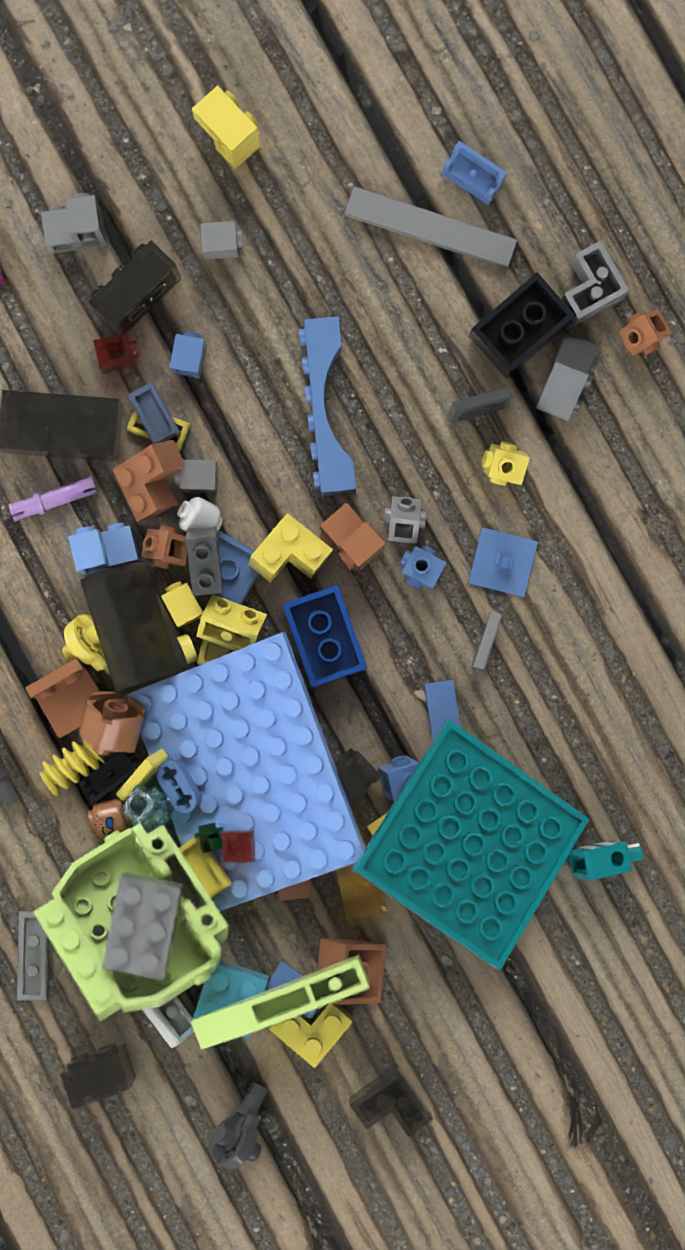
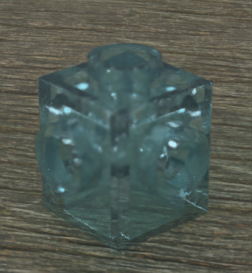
(148, 807)

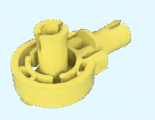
(86, 645)

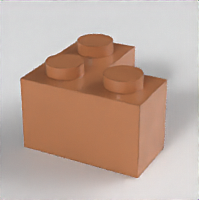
(145, 479)
(352, 537)

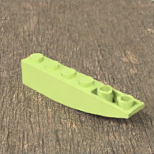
(282, 1002)

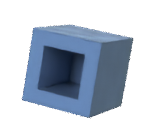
(188, 354)

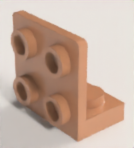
(64, 695)

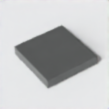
(480, 405)

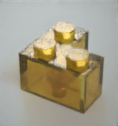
(359, 897)

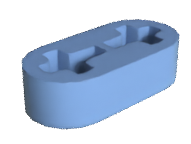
(173, 789)

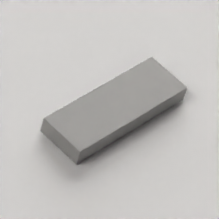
(32, 959)

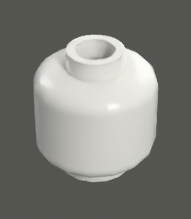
(198, 514)

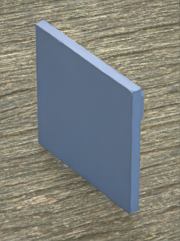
(503, 562)

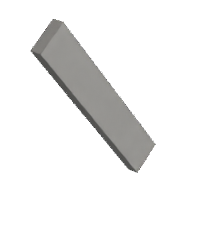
(430, 227)

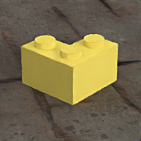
(232, 130)
(292, 544)
(314, 1037)

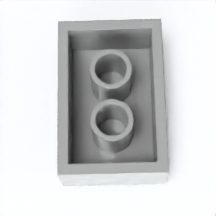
(143, 926)

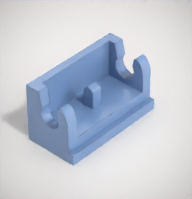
(474, 173)

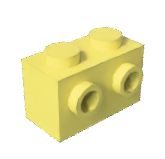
(230, 624)

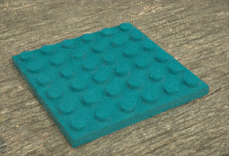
(471, 844)

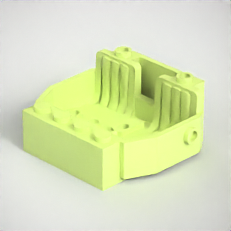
(87, 901)

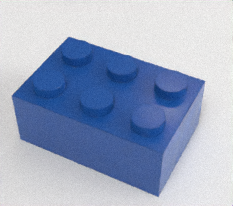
(324, 636)

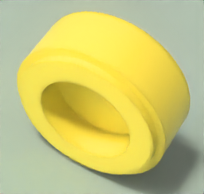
(187, 648)

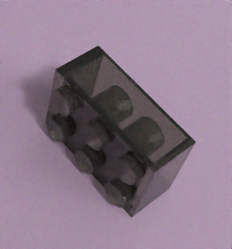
(134, 288)

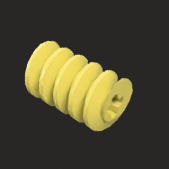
(70, 767)

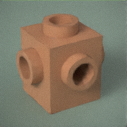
(645, 332)
(164, 547)

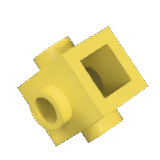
(505, 463)

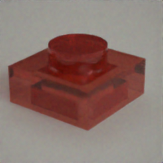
(238, 846)

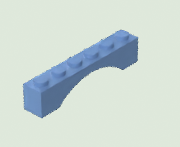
(323, 347)

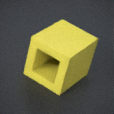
(182, 604)

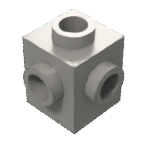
(404, 519)

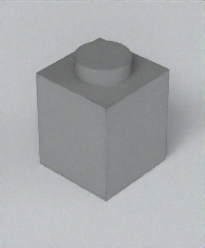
(220, 240)
(198, 476)

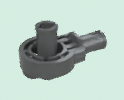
(239, 1132)

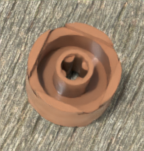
(112, 723)

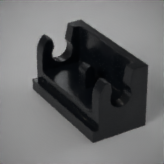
(110, 775)

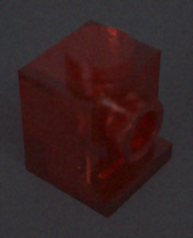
(106, 348)

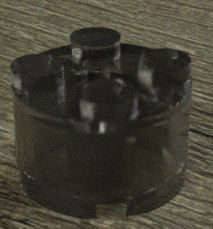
(355, 775)

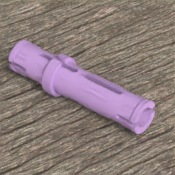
(41, 502)

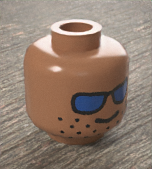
(107, 818)

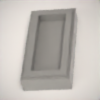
(486, 640)

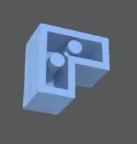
(103, 550)

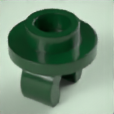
(209, 837)

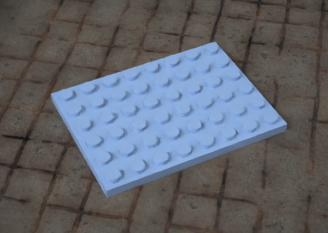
(258, 764)

